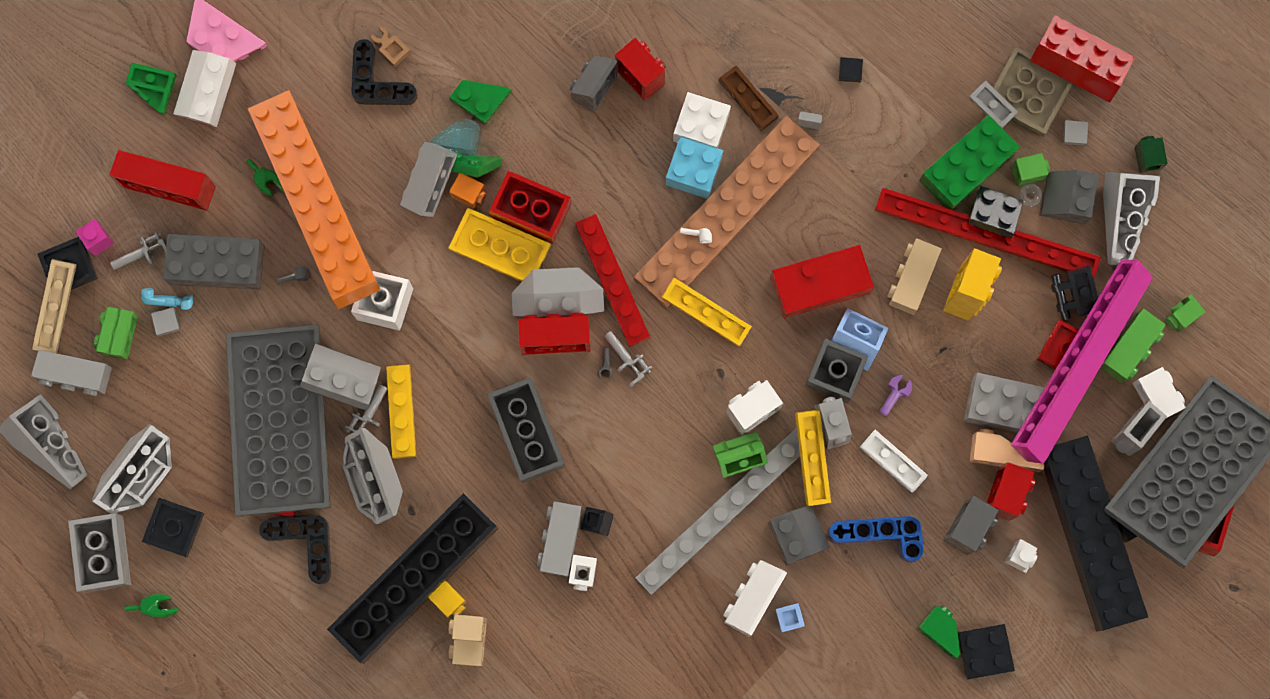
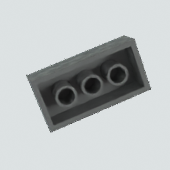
(214, 261)
(526, 430)

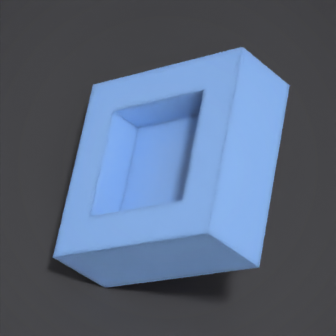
(789, 617)

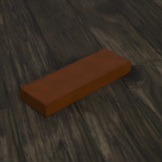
(748, 98)

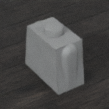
(834, 422)
(1138, 429)

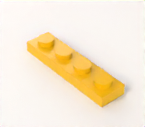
(706, 312)
(401, 411)
(813, 457)

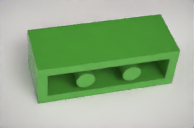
(1133, 346)

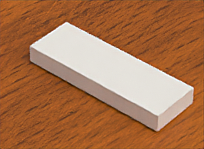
(893, 461)

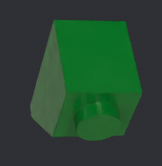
(941, 630)

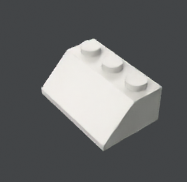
(205, 87)
(754, 597)

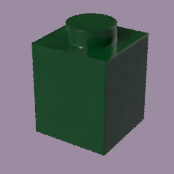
(1150, 154)

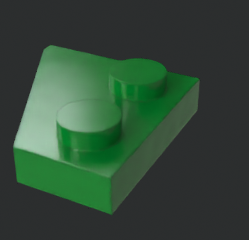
(151, 85)
(479, 99)
(475, 165)

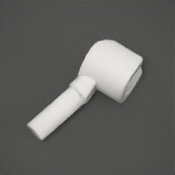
(704, 234)

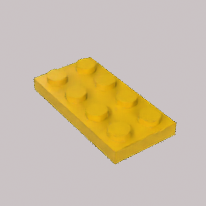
(498, 245)

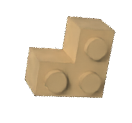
(469, 640)

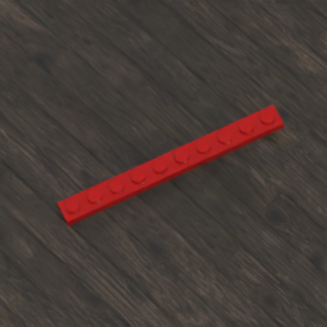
(957, 225)

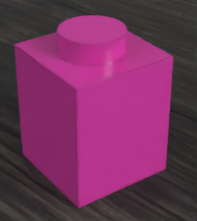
(94, 237)

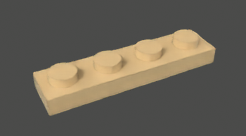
(54, 306)

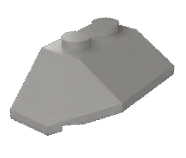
(557, 292)
(135, 471)
(371, 476)

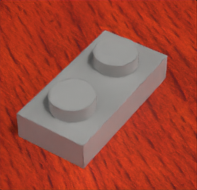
(993, 104)

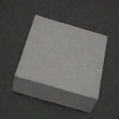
(809, 120)
(1075, 133)
(165, 321)

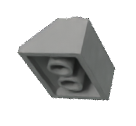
(340, 377)

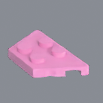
(219, 34)

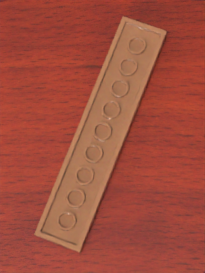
(729, 208)

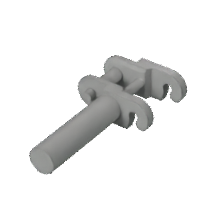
(142, 252)
(624, 355)
(368, 414)

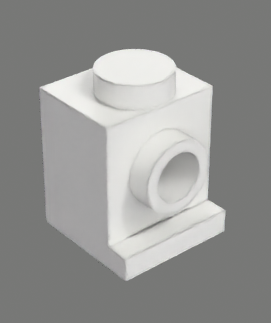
(1022, 556)
(582, 563)

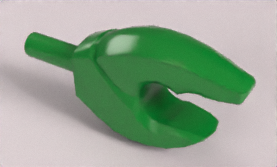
(263, 177)
(150, 606)

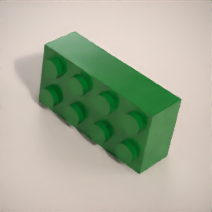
(969, 163)

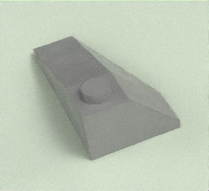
(1126, 211)
(39, 437)

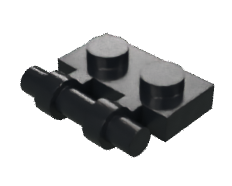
(1082, 290)

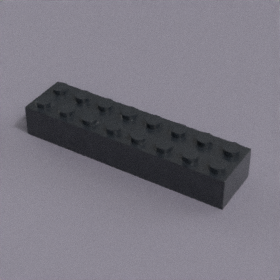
(1093, 535)
(412, 579)

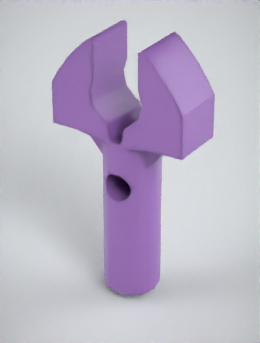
(895, 394)

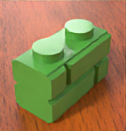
(115, 333)
(740, 454)

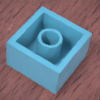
(694, 167)

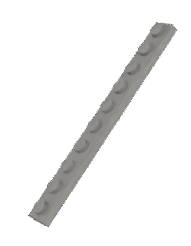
(720, 514)

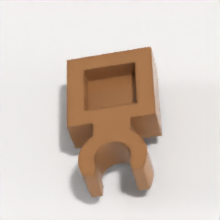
(392, 48)

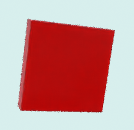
(1057, 344)

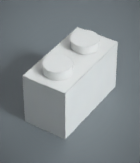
(1159, 390)

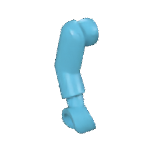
(166, 300)

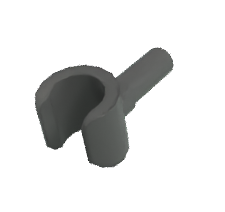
(301, 274)
(606, 363)

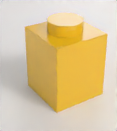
(448, 600)

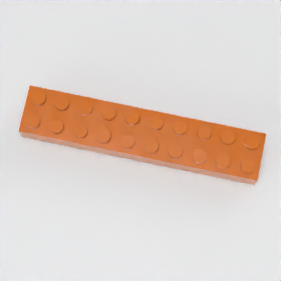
(314, 200)

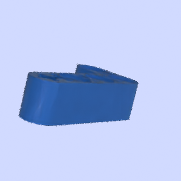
(875, 535)

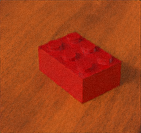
(530, 207)
(554, 334)

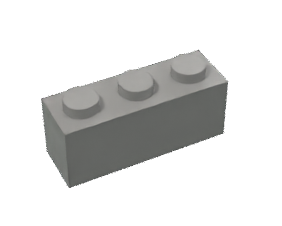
(428, 179)
(71, 373)
(559, 539)

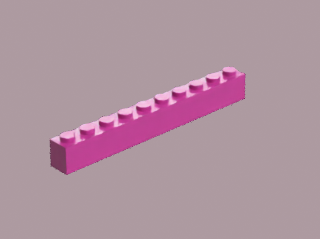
(1082, 361)

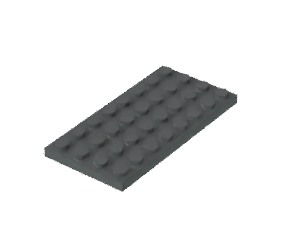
(276, 423)
(1194, 472)

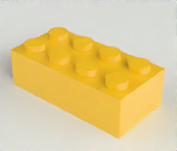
(973, 285)

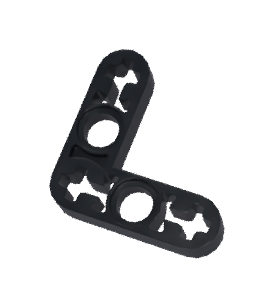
(368, 81)
(312, 539)

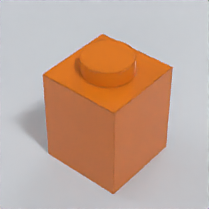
(468, 191)

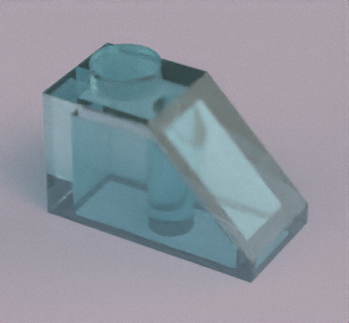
(460, 137)

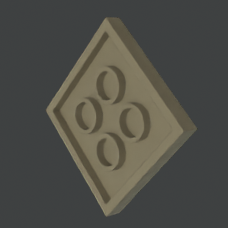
(1031, 91)

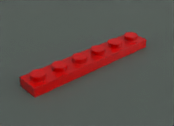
(612, 280)

